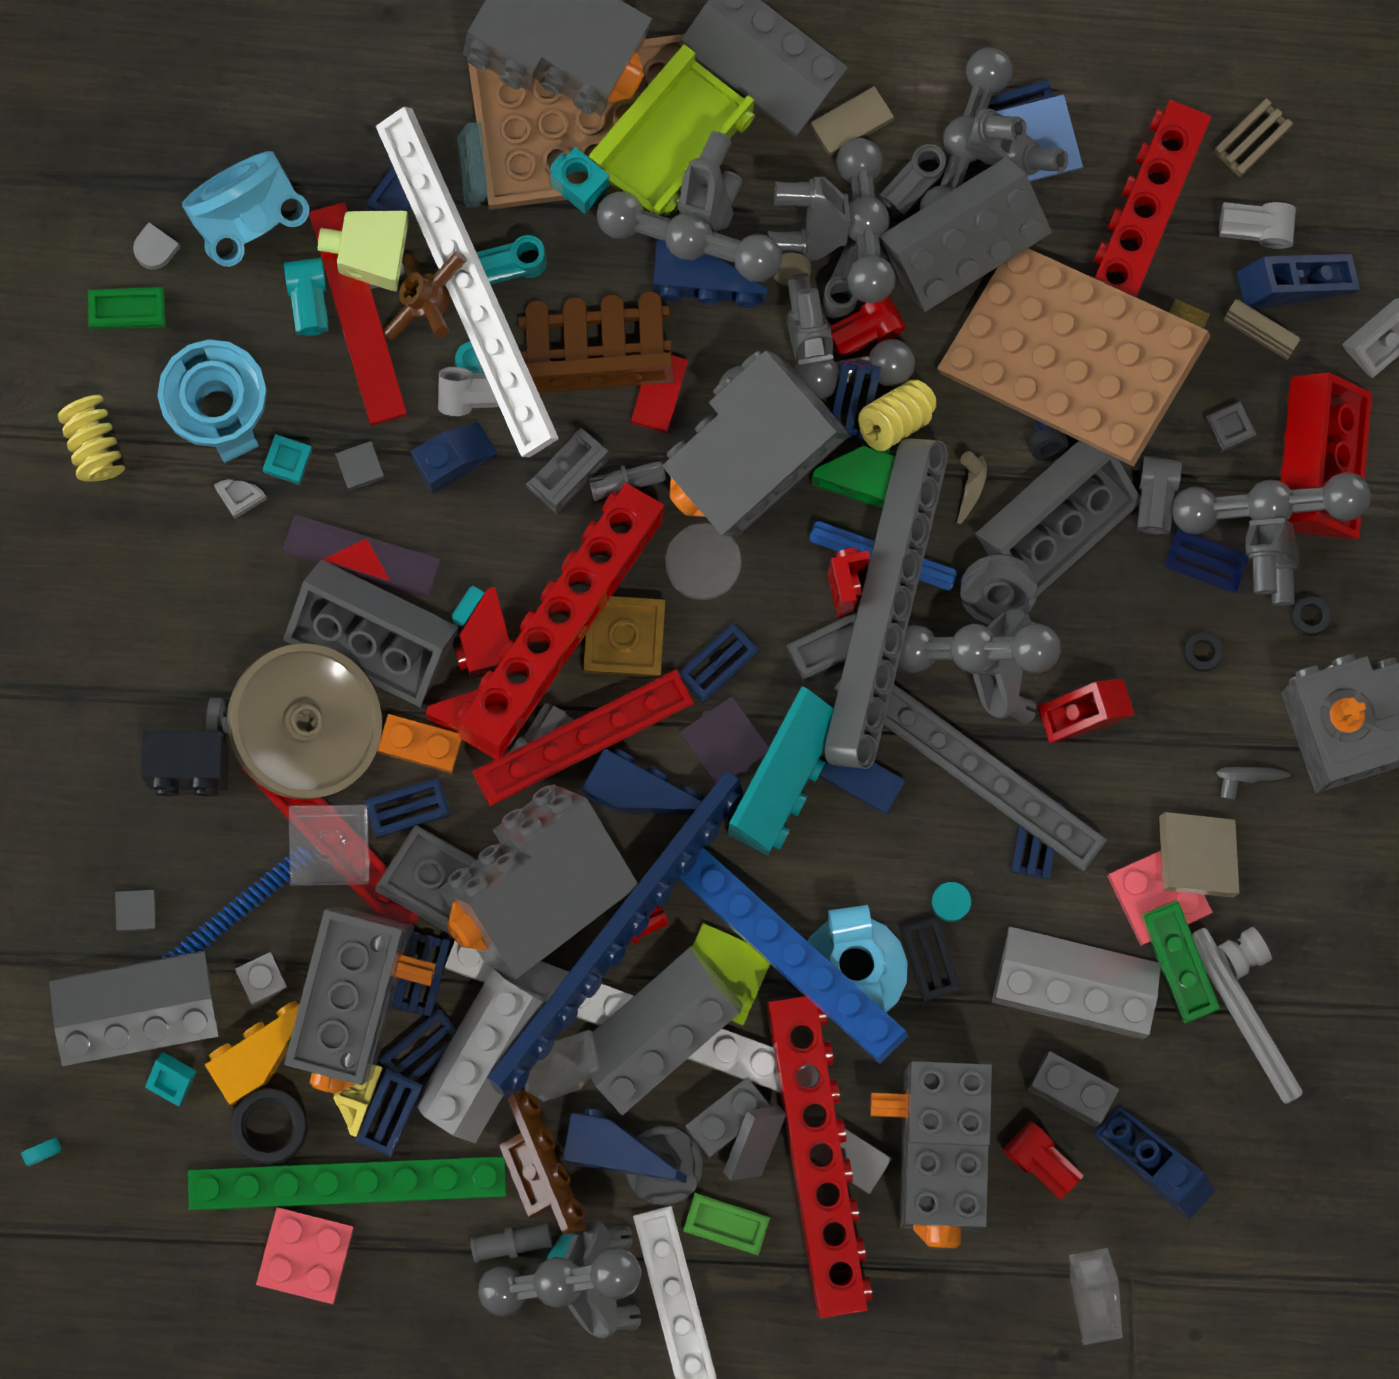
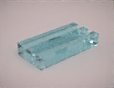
(472, 165)

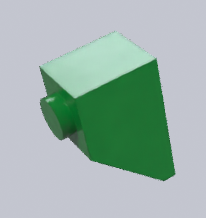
(858, 475)

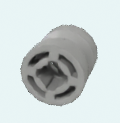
(1247, 952)

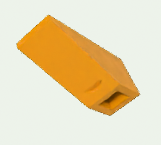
(255, 1059)

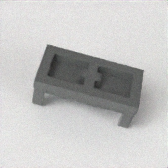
(568, 470)

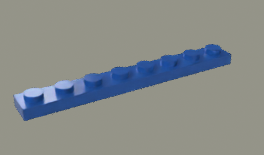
(794, 957)

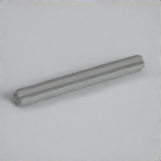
(1246, 1017)

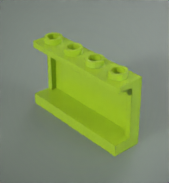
(669, 129)

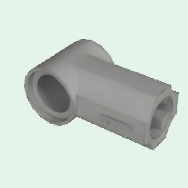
(1268, 224)
(462, 390)

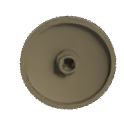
(304, 721)

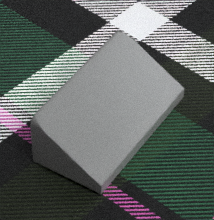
(1377, 341)
(865, 1160)

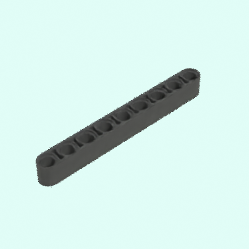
(886, 603)

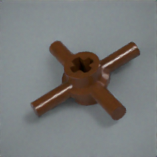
(424, 295)

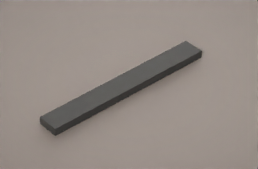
(991, 779)

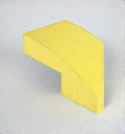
(356, 1101)

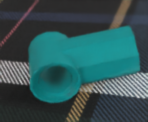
(504, 264)
(306, 287)

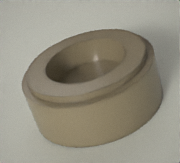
(792, 264)

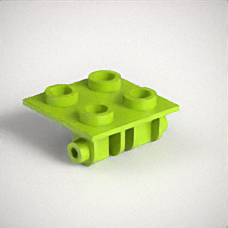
(734, 964)

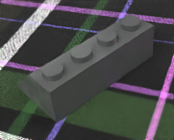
(764, 58)
(1062, 513)
(381, 633)
(133, 1008)
(660, 1029)

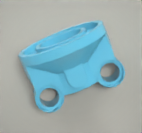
(243, 205)
(206, 369)
(855, 929)

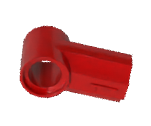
(870, 324)
(1035, 1153)

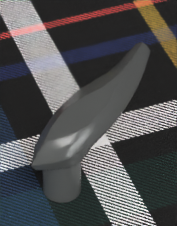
(1233, 775)

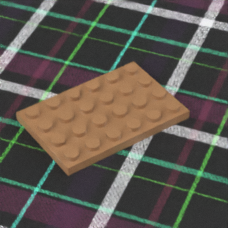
(532, 128)
(1074, 354)

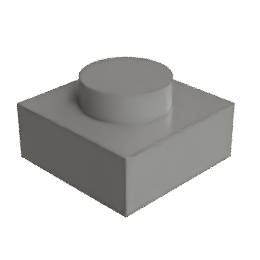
(261, 978)

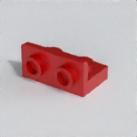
(844, 579)

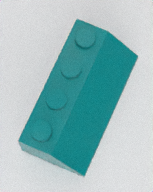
(783, 775)

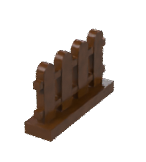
(599, 366)

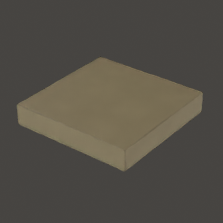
(1199, 854)

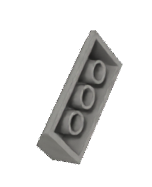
(1077, 983)
(459, 1089)

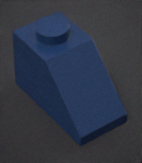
(452, 455)

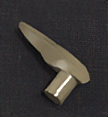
(974, 483)

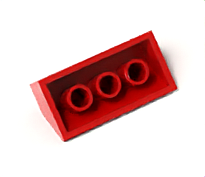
(1323, 439)

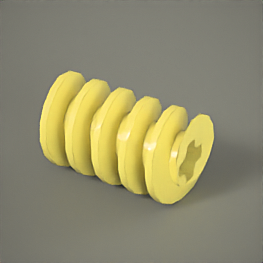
(897, 414)
(87, 440)

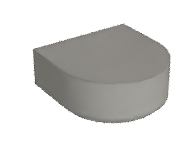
(154, 248)

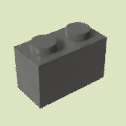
(1073, 1089)
(723, 1119)

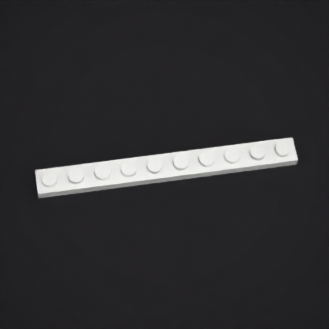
(469, 286)
(722, 1052)

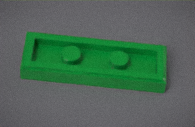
(1180, 961)

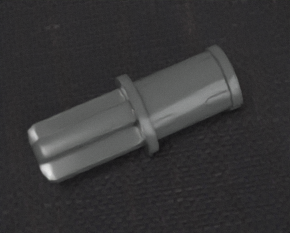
(637, 477)

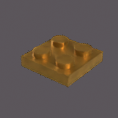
(626, 638)

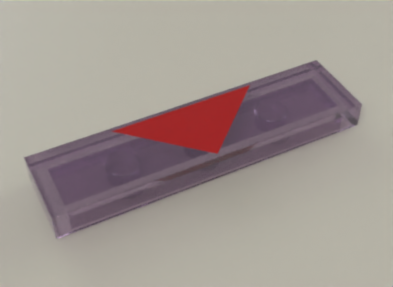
(362, 555)

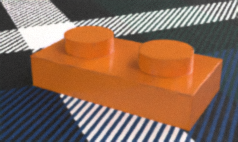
(420, 743)

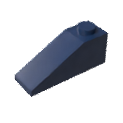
(1296, 279)
(608, 1146)

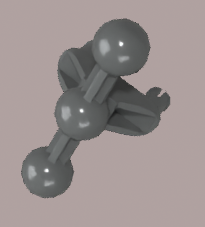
(985, 133)
(703, 210)
(833, 219)
(814, 346)
(1270, 534)
(993, 656)
(586, 1280)

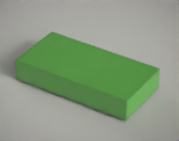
(726, 1224)

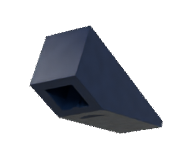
(704, 279)
(631, 790)
(1155, 1163)

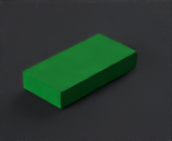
(126, 308)

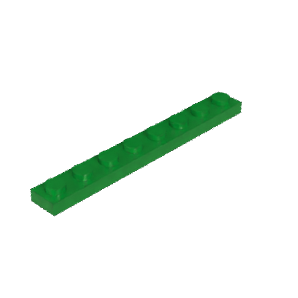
(346, 1183)

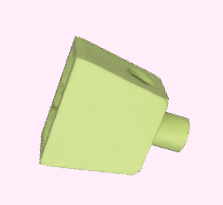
(369, 246)

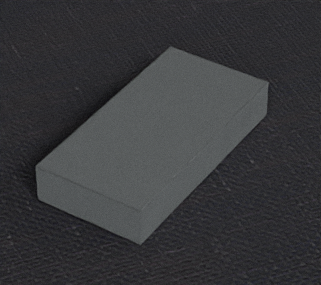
(822, 648)
(754, 1143)

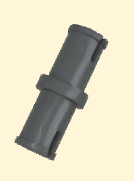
(511, 1242)

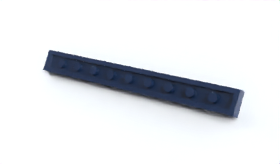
(611, 943)

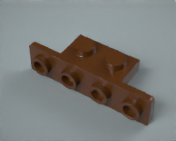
(536, 1168)

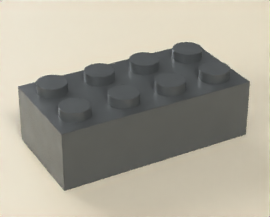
(966, 234)

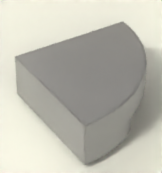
(239, 496)

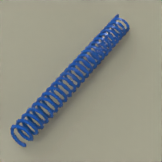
(235, 909)

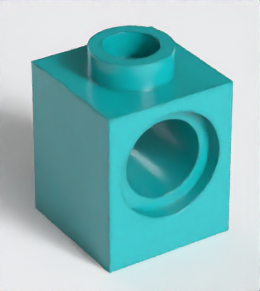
(584, 194)

